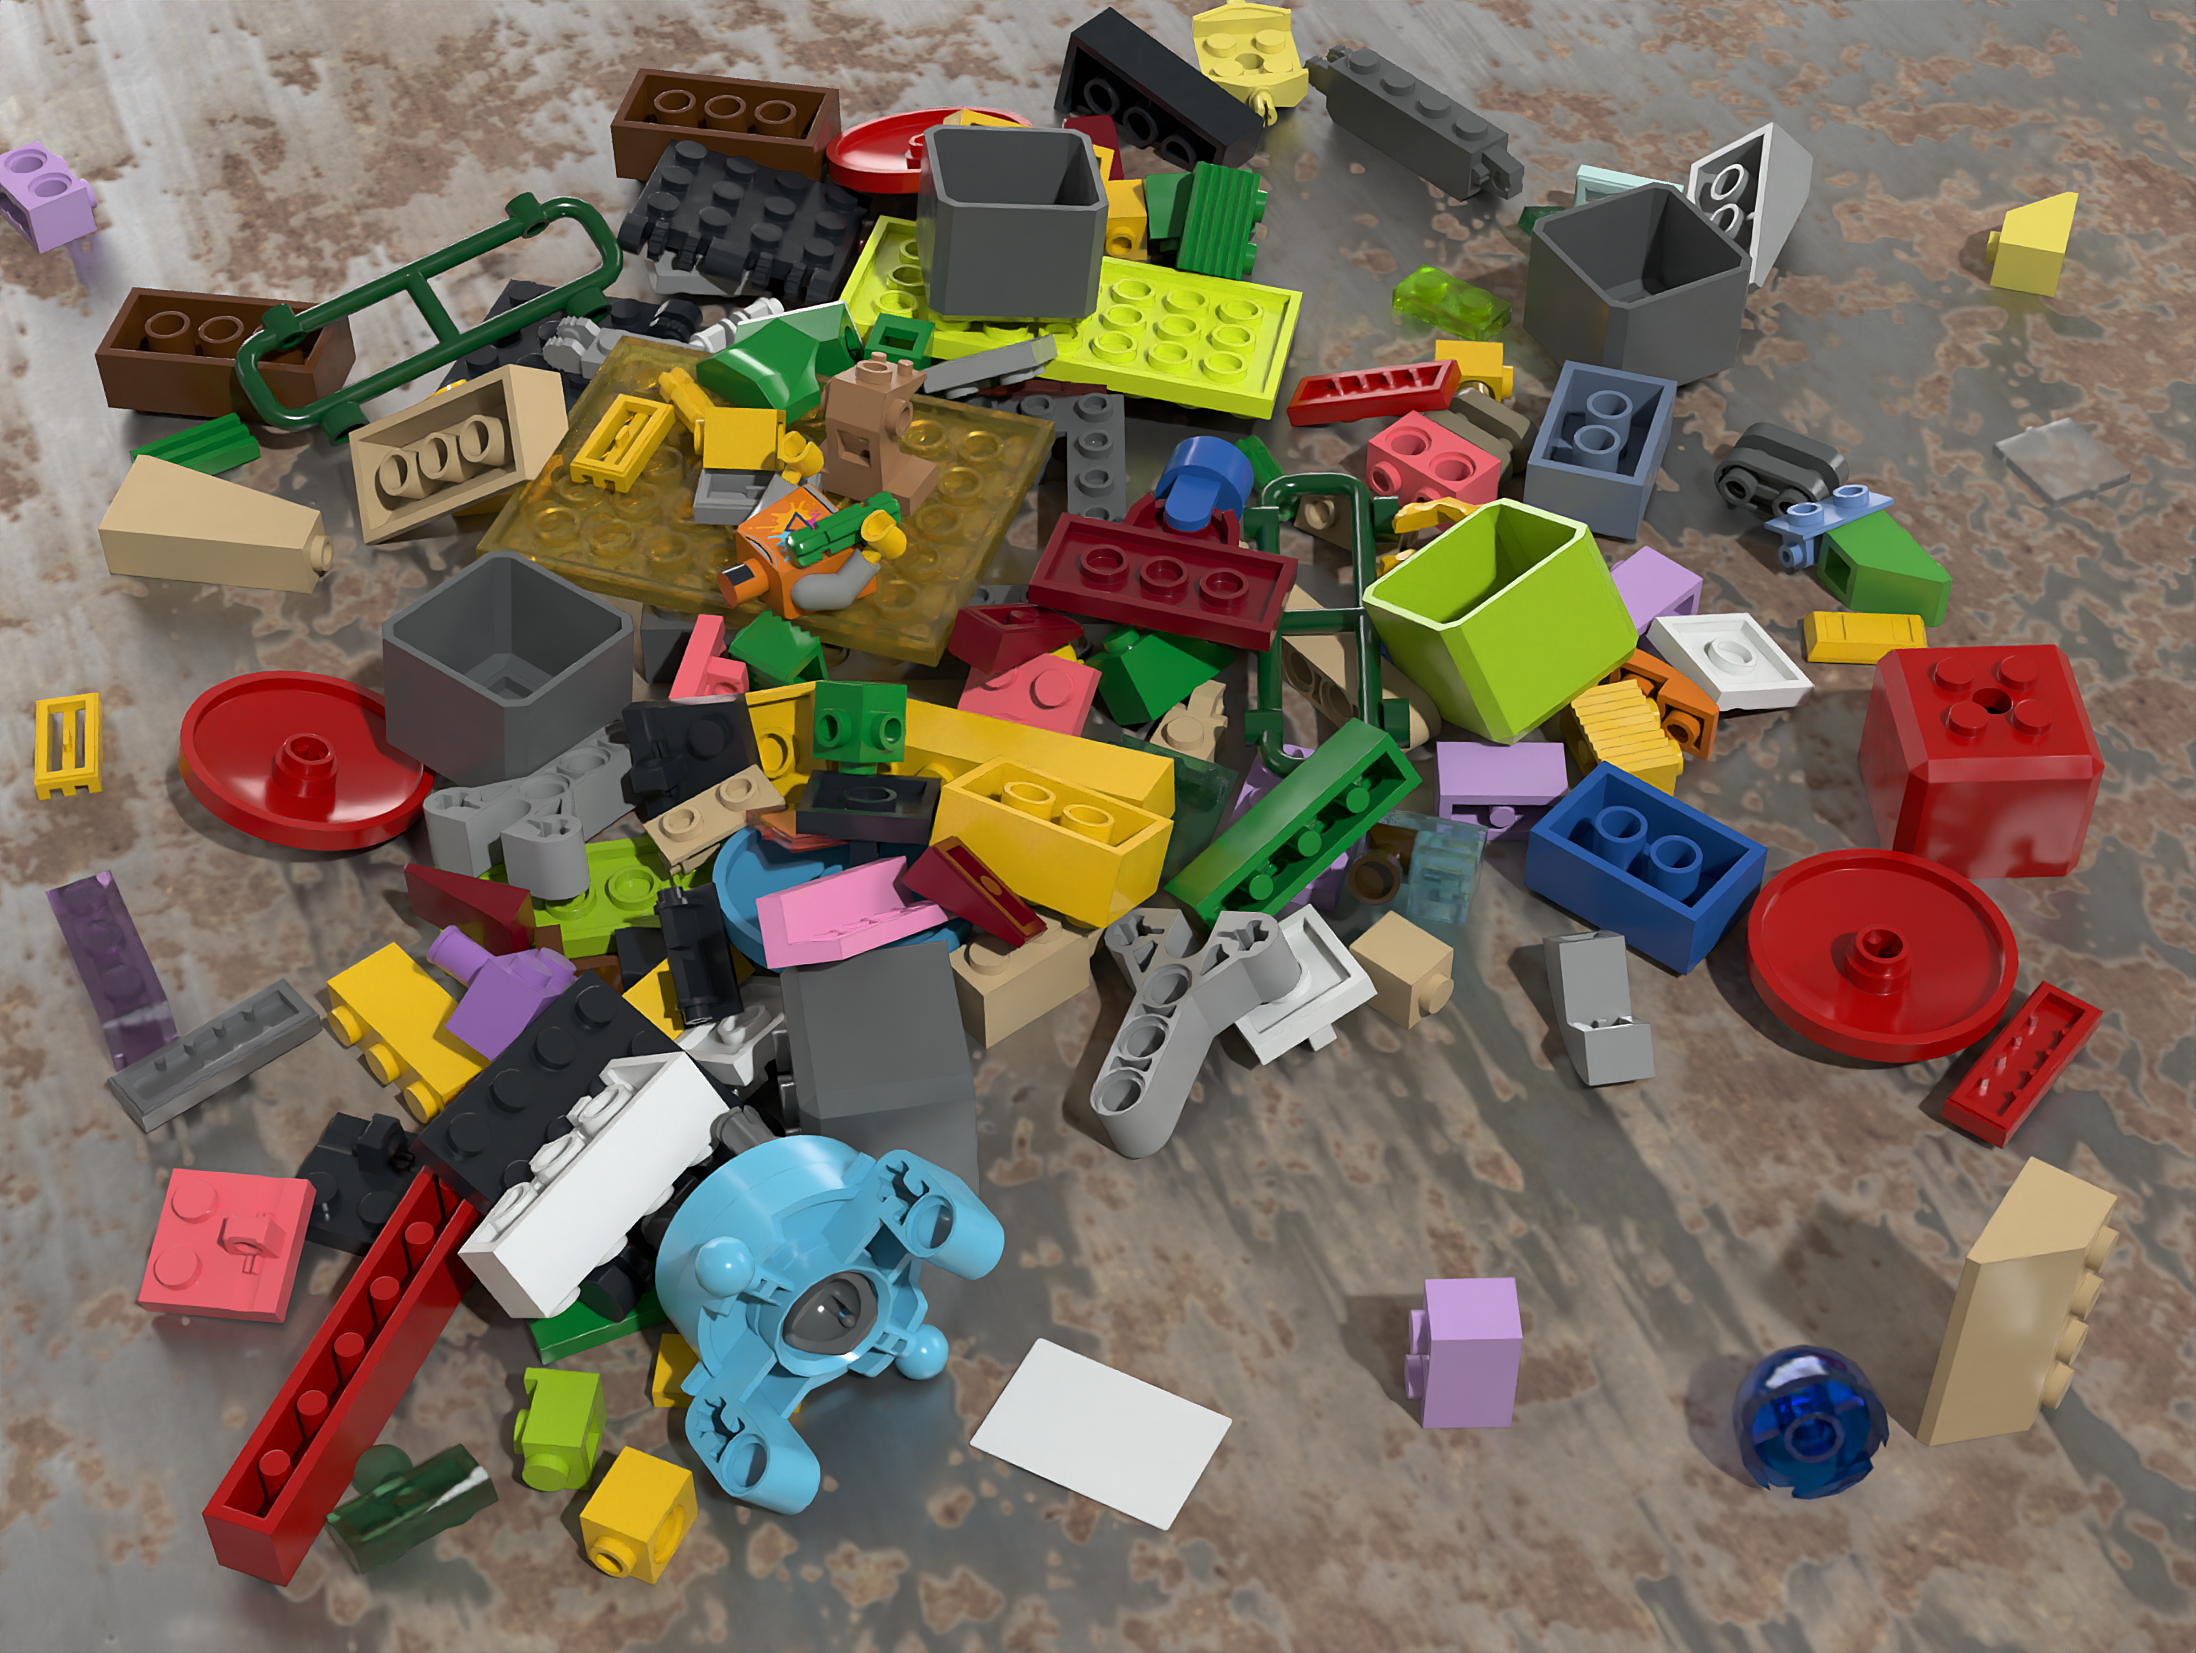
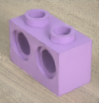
(44, 197)

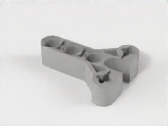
(537, 819)
(1177, 1010)

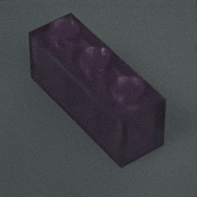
(112, 968)

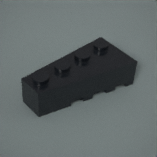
(1154, 96)

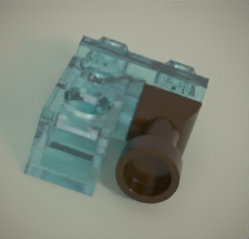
(1428, 852)

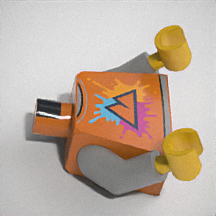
(784, 508)

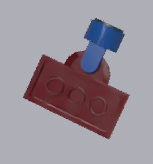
(1173, 557)

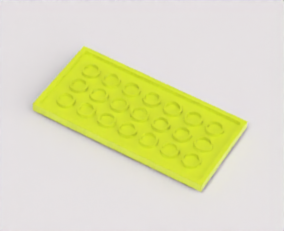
(1151, 333)

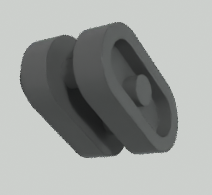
(1778, 470)

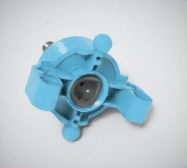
(794, 1275)

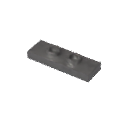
(214, 1055)

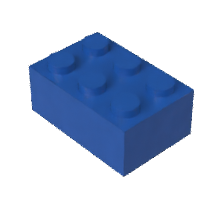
(1644, 866)

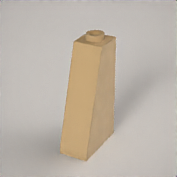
(211, 531)

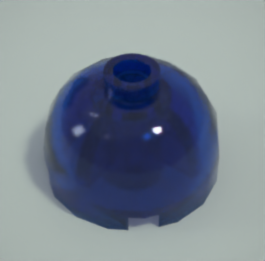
(1808, 1421)

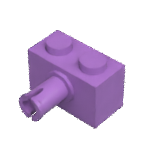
(503, 990)

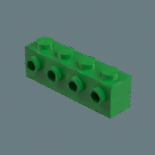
(1296, 828)

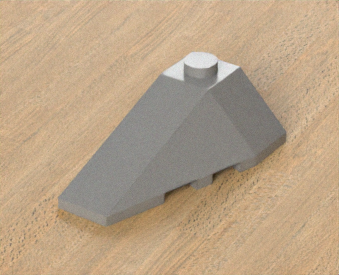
(1754, 193)

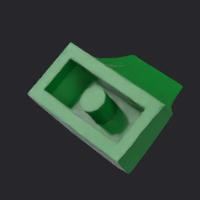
(766, 371)

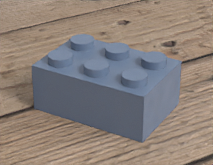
(1601, 447)

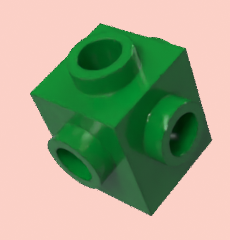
(859, 724)

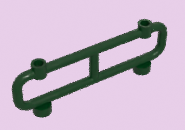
(341, 411)
(1369, 526)

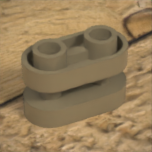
(1490, 428)

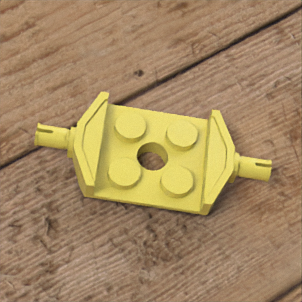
(1251, 55)

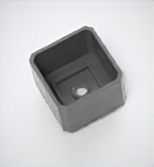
(1010, 223)
(1637, 286)
(503, 670)
(880, 1056)

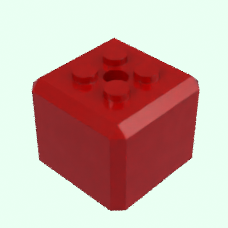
(1981, 759)

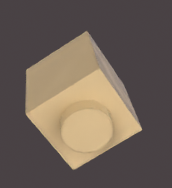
(1406, 969)

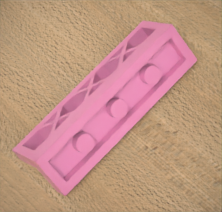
(843, 914)

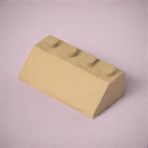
(456, 449)
(2020, 1308)

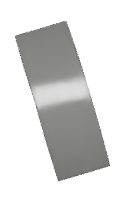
(1595, 1009)

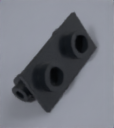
(698, 955)

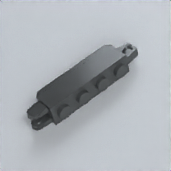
(1415, 124)

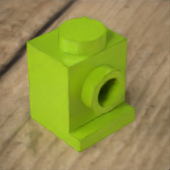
(561, 1428)

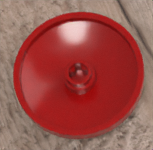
(887, 151)
(300, 761)
(1881, 955)

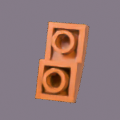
(1683, 706)

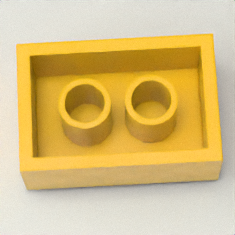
(1056, 840)

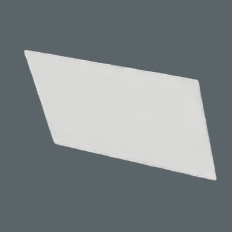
(1102, 1433)

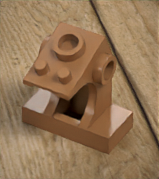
(875, 405)

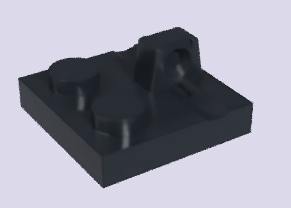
(687, 746)
(869, 810)
(359, 1180)

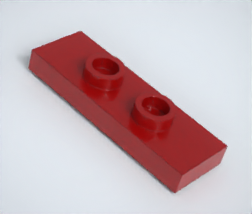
(1374, 393)
(2021, 1064)

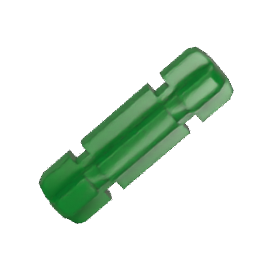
(1266, 469)
(837, 530)

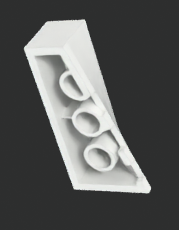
(595, 1183)

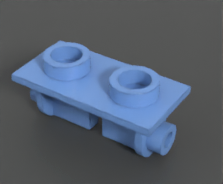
(1806, 522)

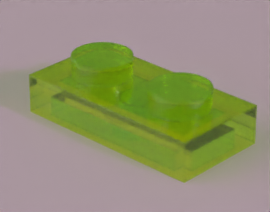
(1452, 304)

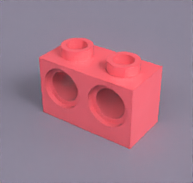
(1430, 463)

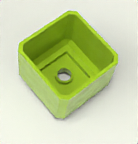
(1504, 618)

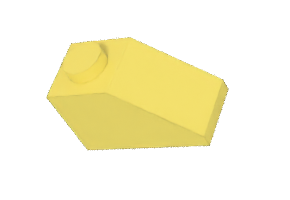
(2032, 245)

